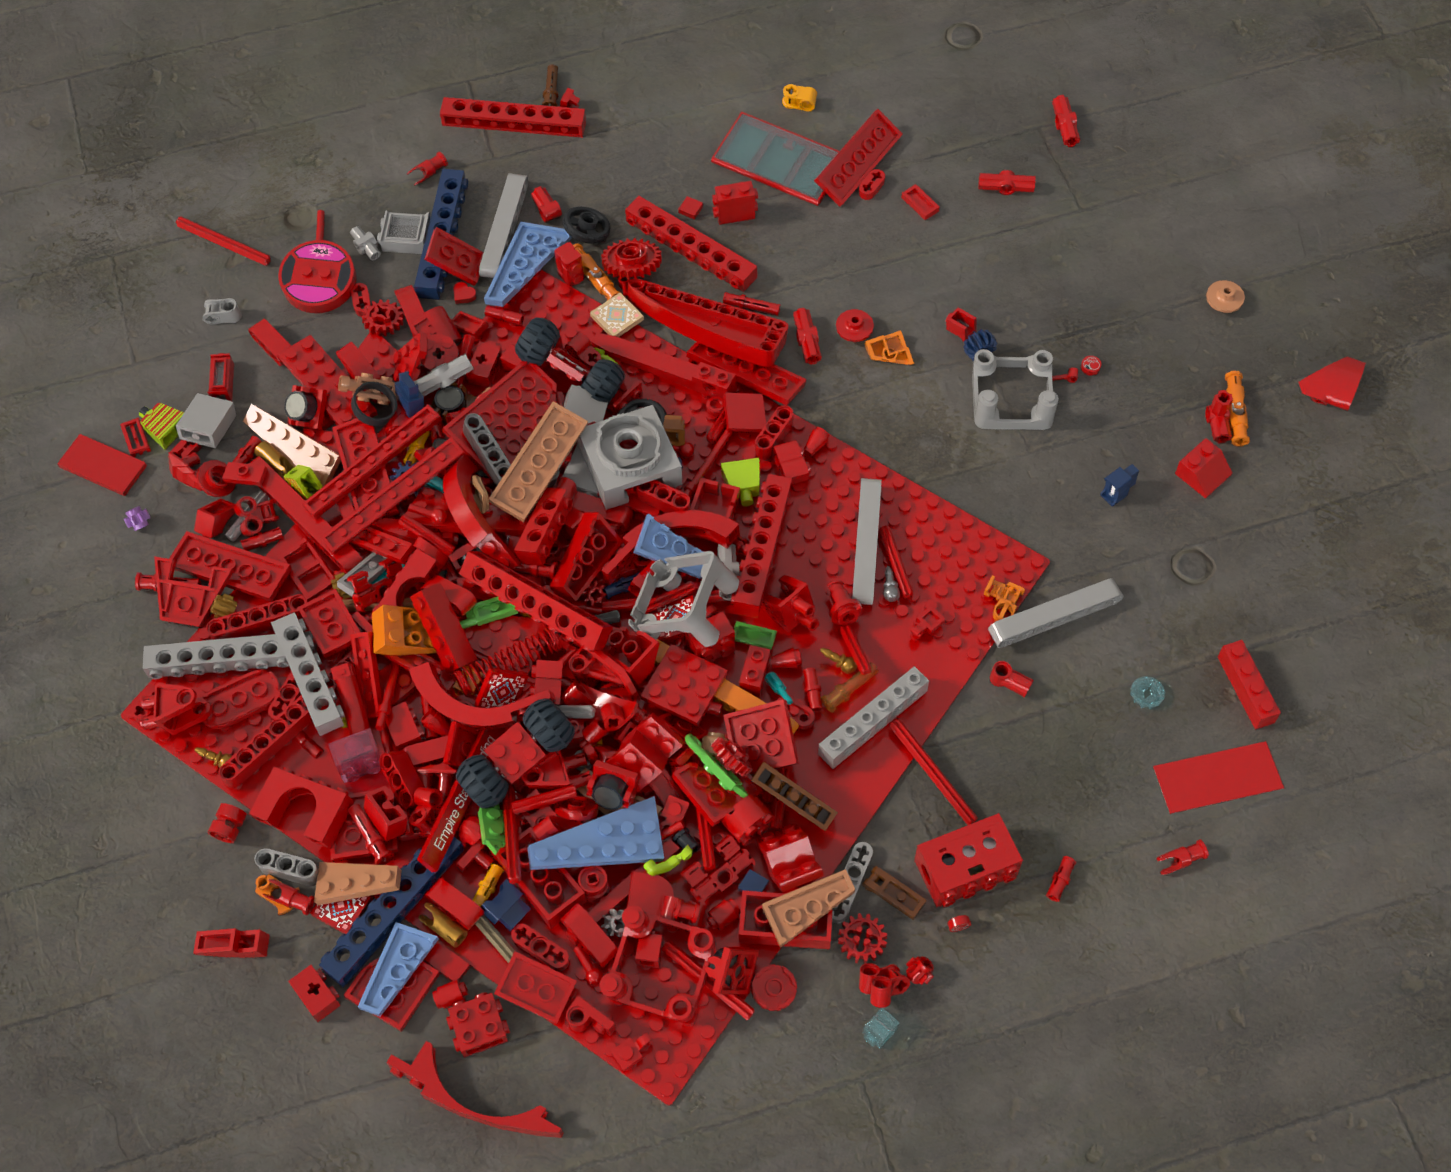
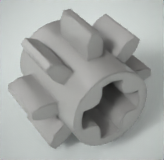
(611, 926)

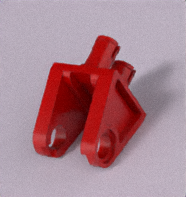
(795, 608)
(173, 708)
(554, 771)

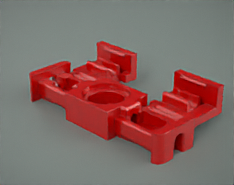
(366, 592)
(706, 886)

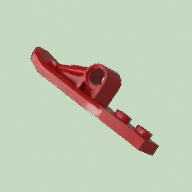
(598, 666)

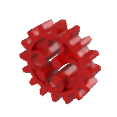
(873, 932)

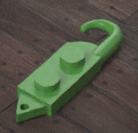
(487, 611)
(727, 779)
(492, 828)

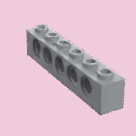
(285, 630)
(873, 717)

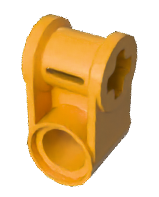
(801, 98)

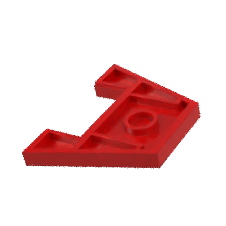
(183, 601)

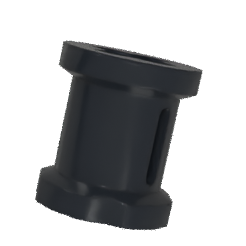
(683, 839)

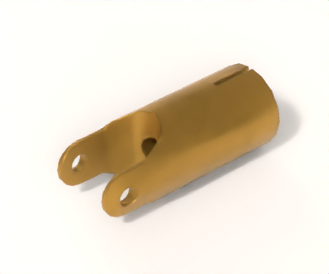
(273, 458)
(444, 926)

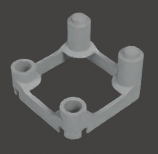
(985, 404)
(666, 576)

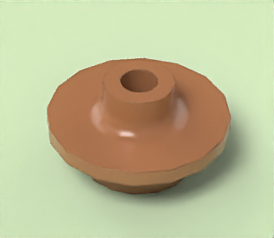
(1225, 296)

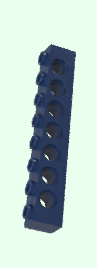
(445, 214)
(375, 935)

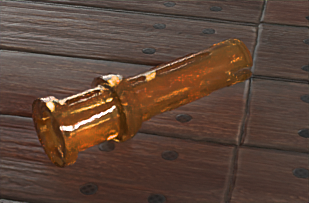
(842, 691)

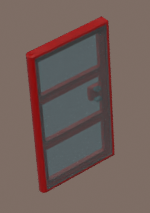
(774, 157)

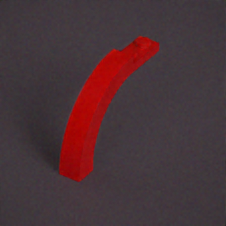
(468, 516)
(682, 523)
(433, 691)

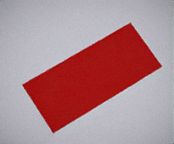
(1218, 777)

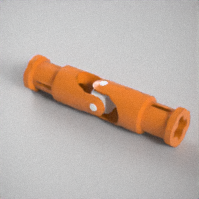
(593, 272)
(1238, 422)

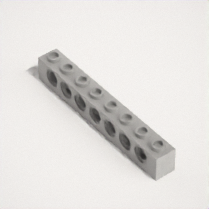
(156, 655)

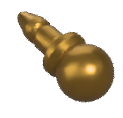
(846, 663)
(219, 759)

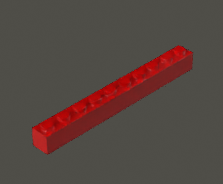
(619, 895)

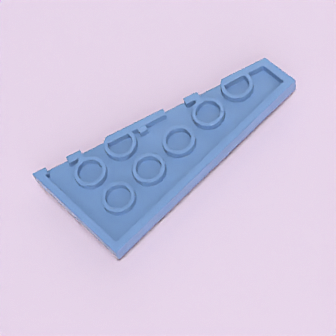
(527, 253)
(613, 839)

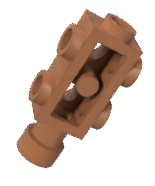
(346, 384)

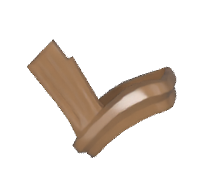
(481, 495)

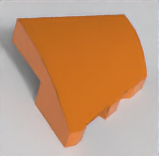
(889, 349)

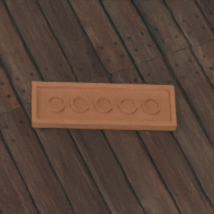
(538, 461)

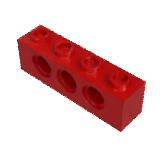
(544, 526)

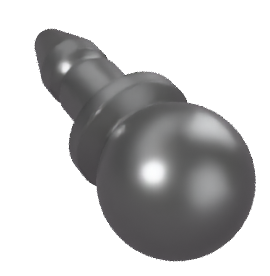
(891, 592)

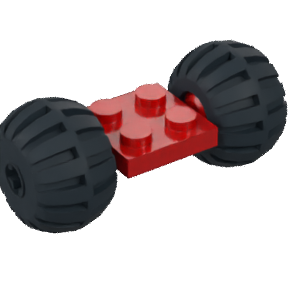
(538, 345)
(515, 753)

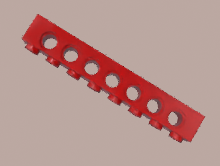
(513, 117)
(691, 243)
(762, 546)
(597, 629)

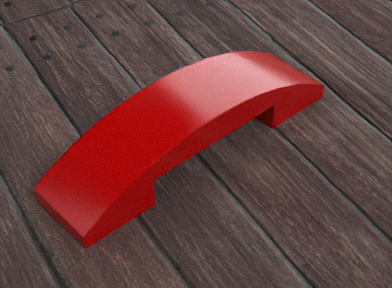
(409, 304)

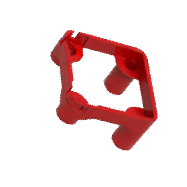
(638, 925)

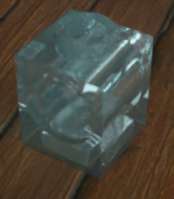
(880, 1028)

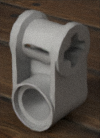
(222, 311)

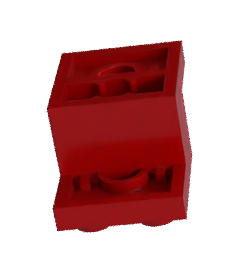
(647, 750)
(789, 857)

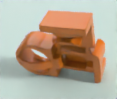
(1006, 596)

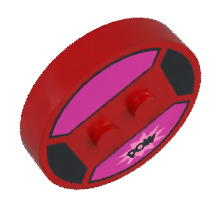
(317, 276)

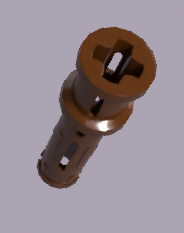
(552, 73)

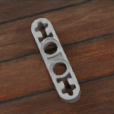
(856, 881)

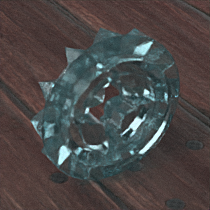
(1156, 690)

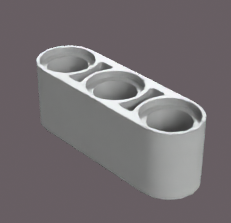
(280, 860)

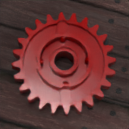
(631, 258)

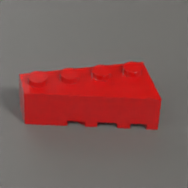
(585, 556)

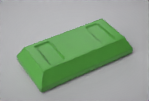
(754, 635)

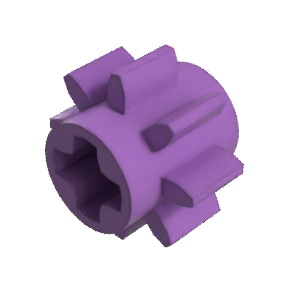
(137, 518)

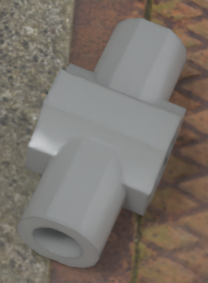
(365, 243)

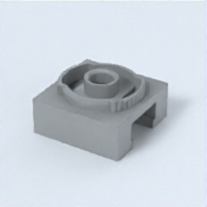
(620, 468)

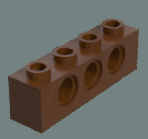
(794, 796)

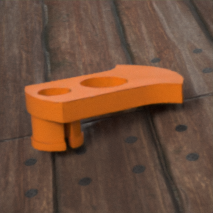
(268, 889)

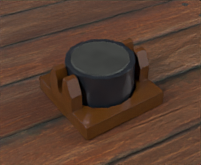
(451, 400)

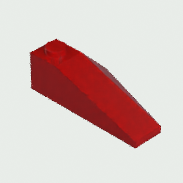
(632, 651)

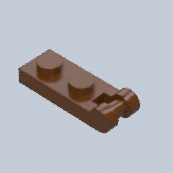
(894, 892)

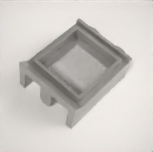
(403, 232)

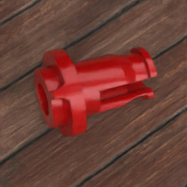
(844, 608)

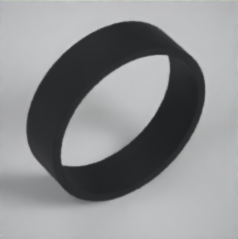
(366, 419)

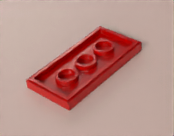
(102, 464)

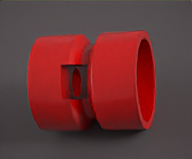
(230, 816)
(594, 883)

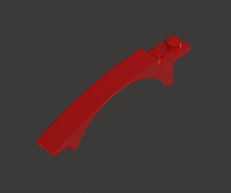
(424, 1074)

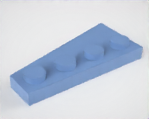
(660, 543)
(397, 963)

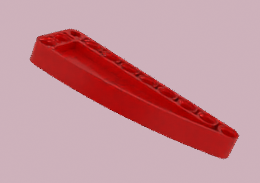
(712, 323)

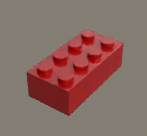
(548, 890)
(755, 927)

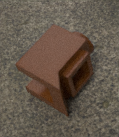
(675, 429)

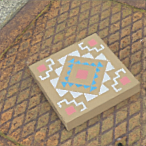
(617, 315)

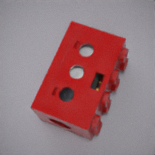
(968, 860)

